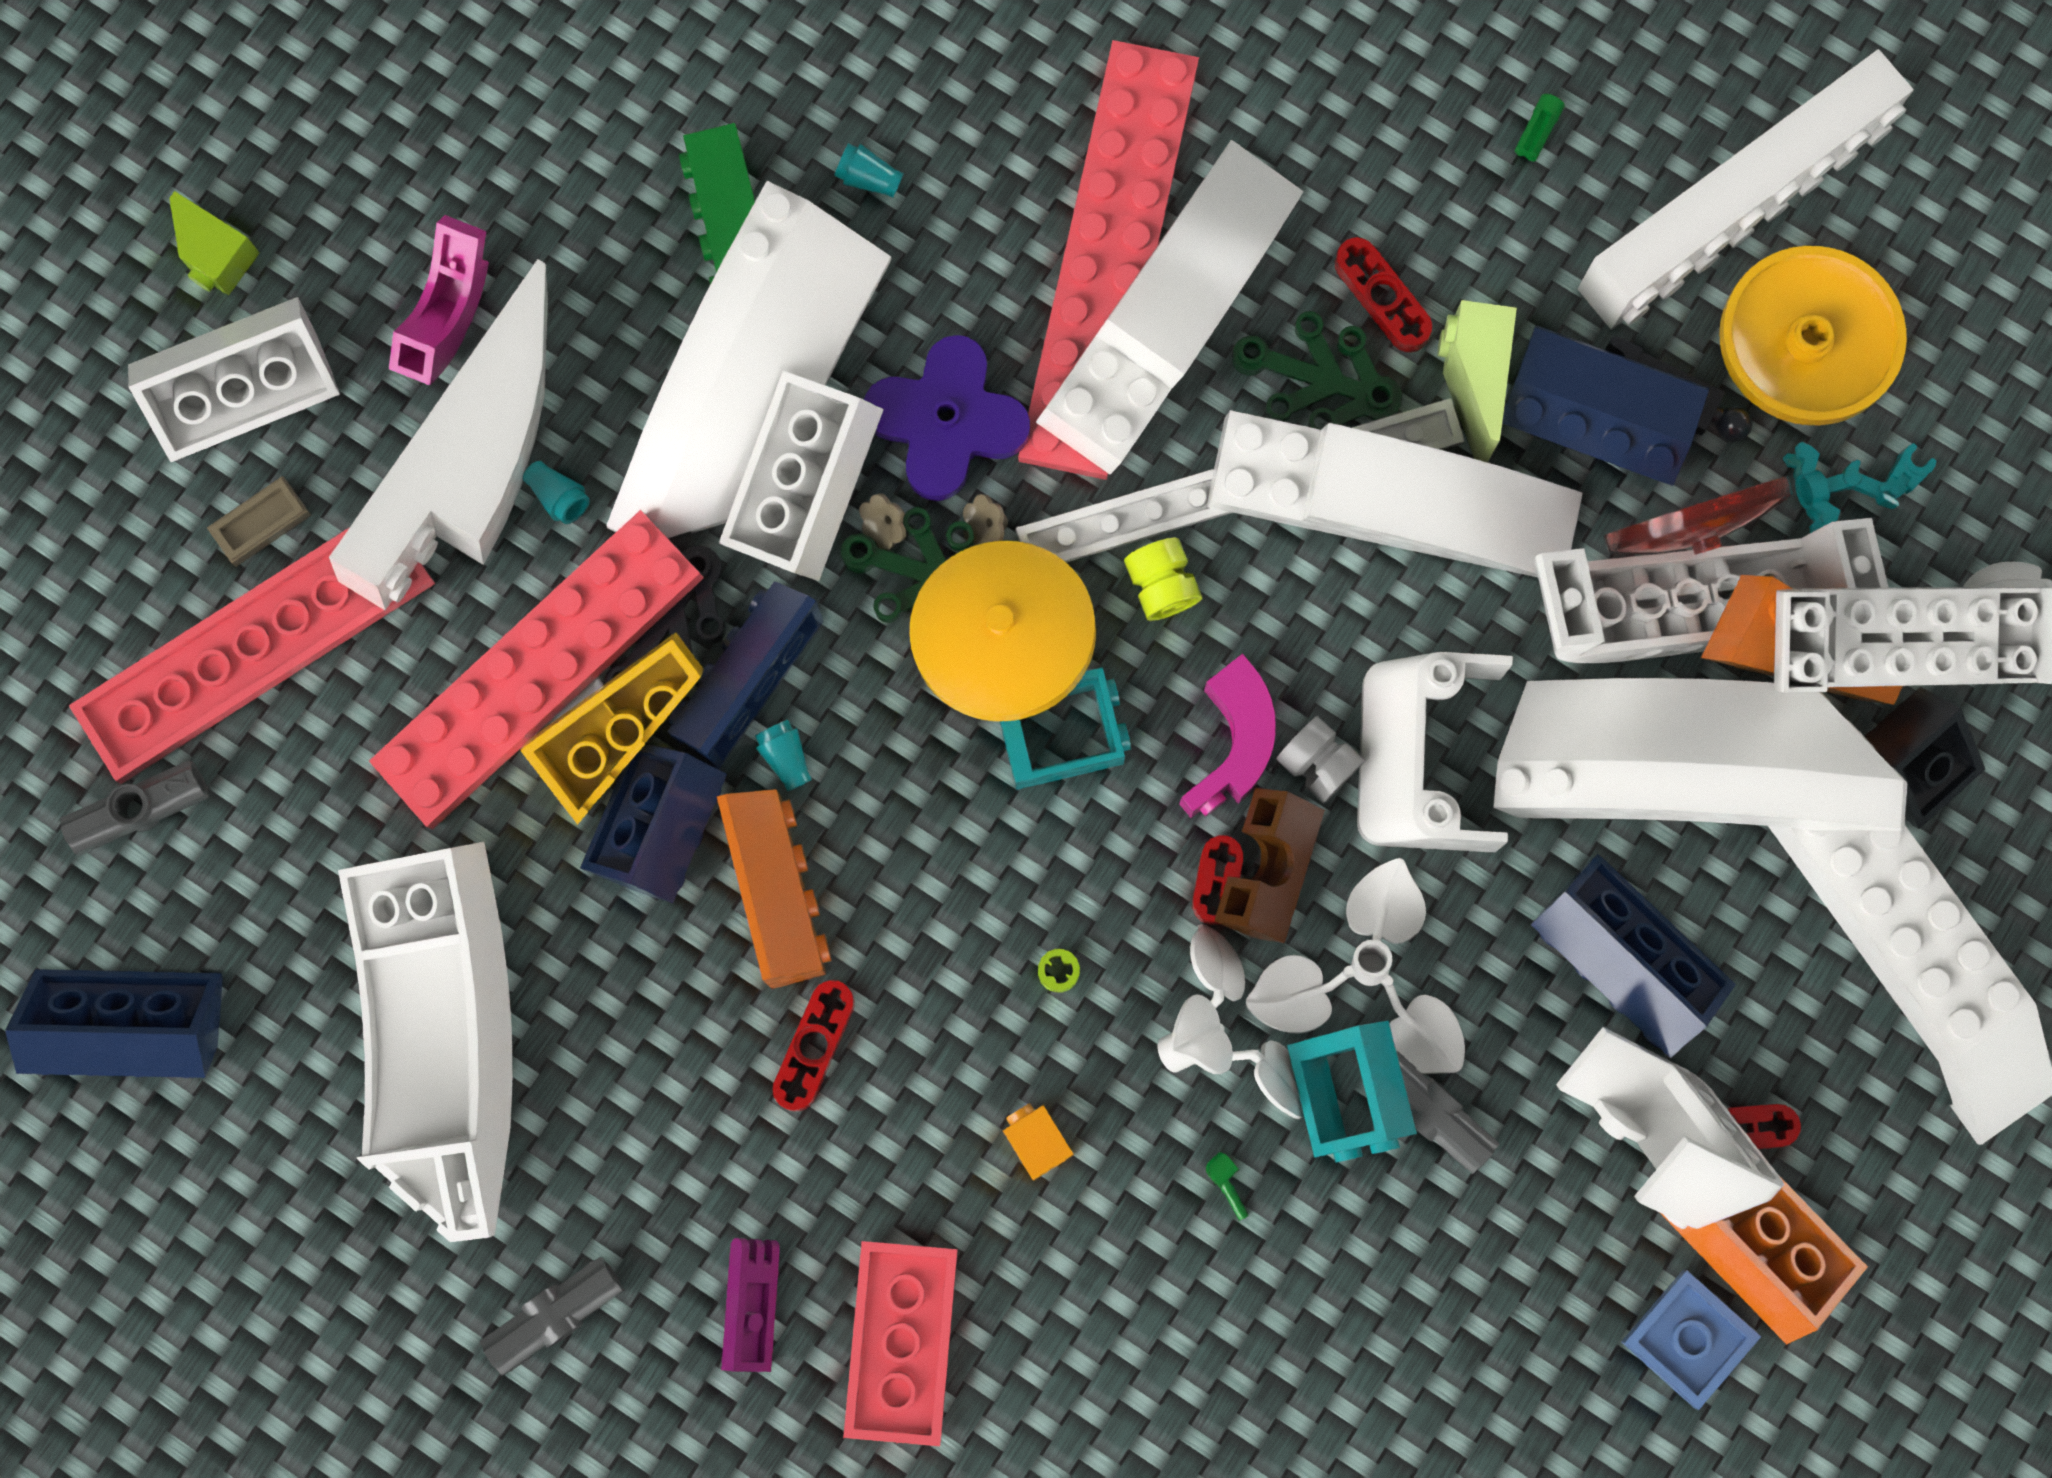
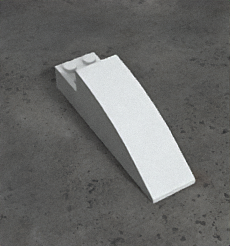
(1170, 308)
(463, 460)
(1390, 493)

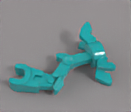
(1815, 490)

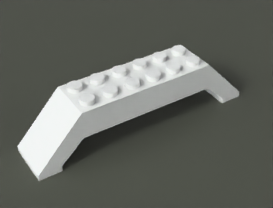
(1933, 967)

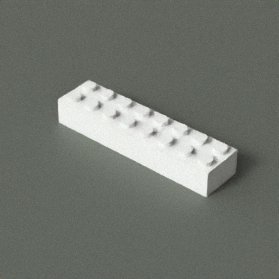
(1745, 190)

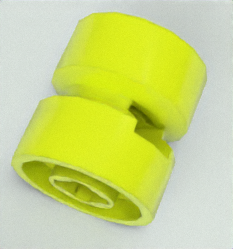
(1162, 578)

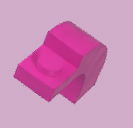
(446, 308)
(1251, 718)

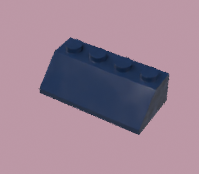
(1604, 405)
(746, 673)
(1634, 956)
(116, 1023)

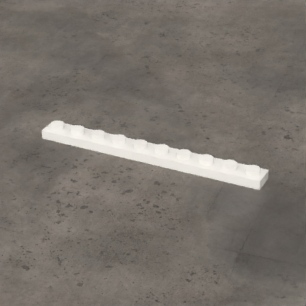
(1185, 499)

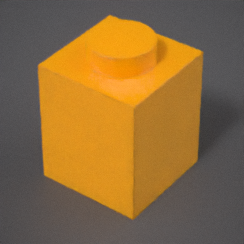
(1036, 1140)

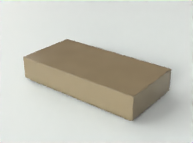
(259, 521)

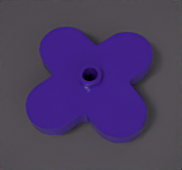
(939, 449)

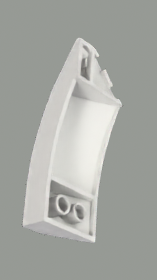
(774, 306)
(1693, 756)
(434, 1032)

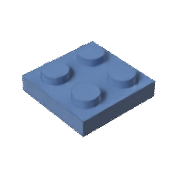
(1691, 1339)

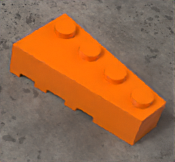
(1747, 636)

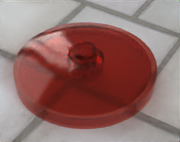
(1700, 524)

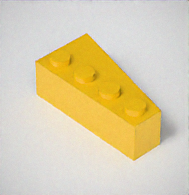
(602, 733)

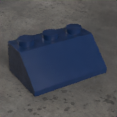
(654, 822)

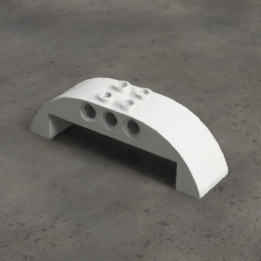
(1676, 598)

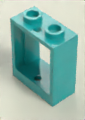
(1115, 734)
(1382, 1085)

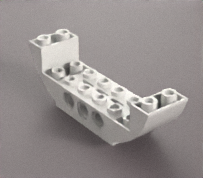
(1911, 637)

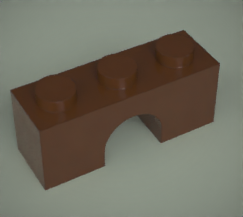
(1286, 837)

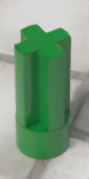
(1539, 126)

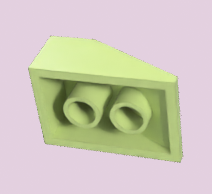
(1477, 369)

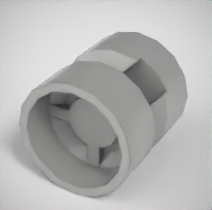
(1320, 759)

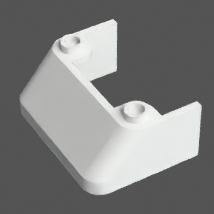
(1392, 741)
(1698, 1148)

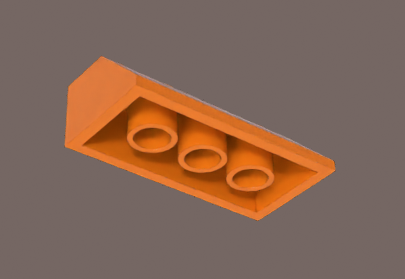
(773, 888)
(1780, 1262)

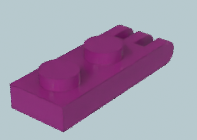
(750, 1305)

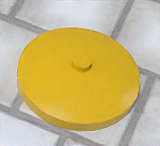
(1812, 335)
(1003, 630)

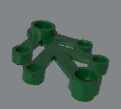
(1324, 378)
(903, 565)

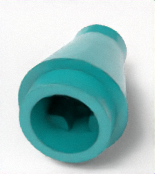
(867, 171)
(558, 494)
(784, 754)

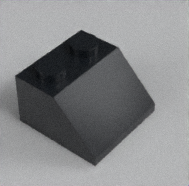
(1930, 749)

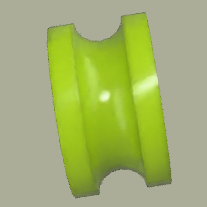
(1067, 958)

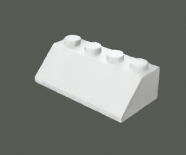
(232, 379)
(801, 475)

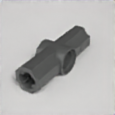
(109, 819)
(1441, 1119)
(551, 1316)

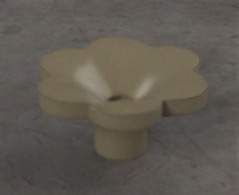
(985, 519)
(883, 521)

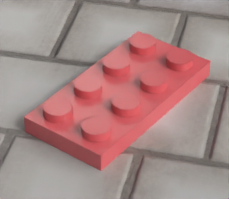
(900, 1343)

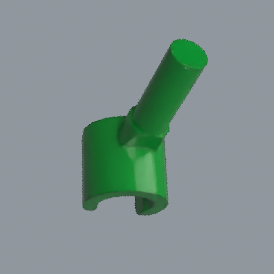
(1220, 1170)

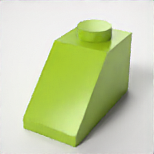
(209, 246)

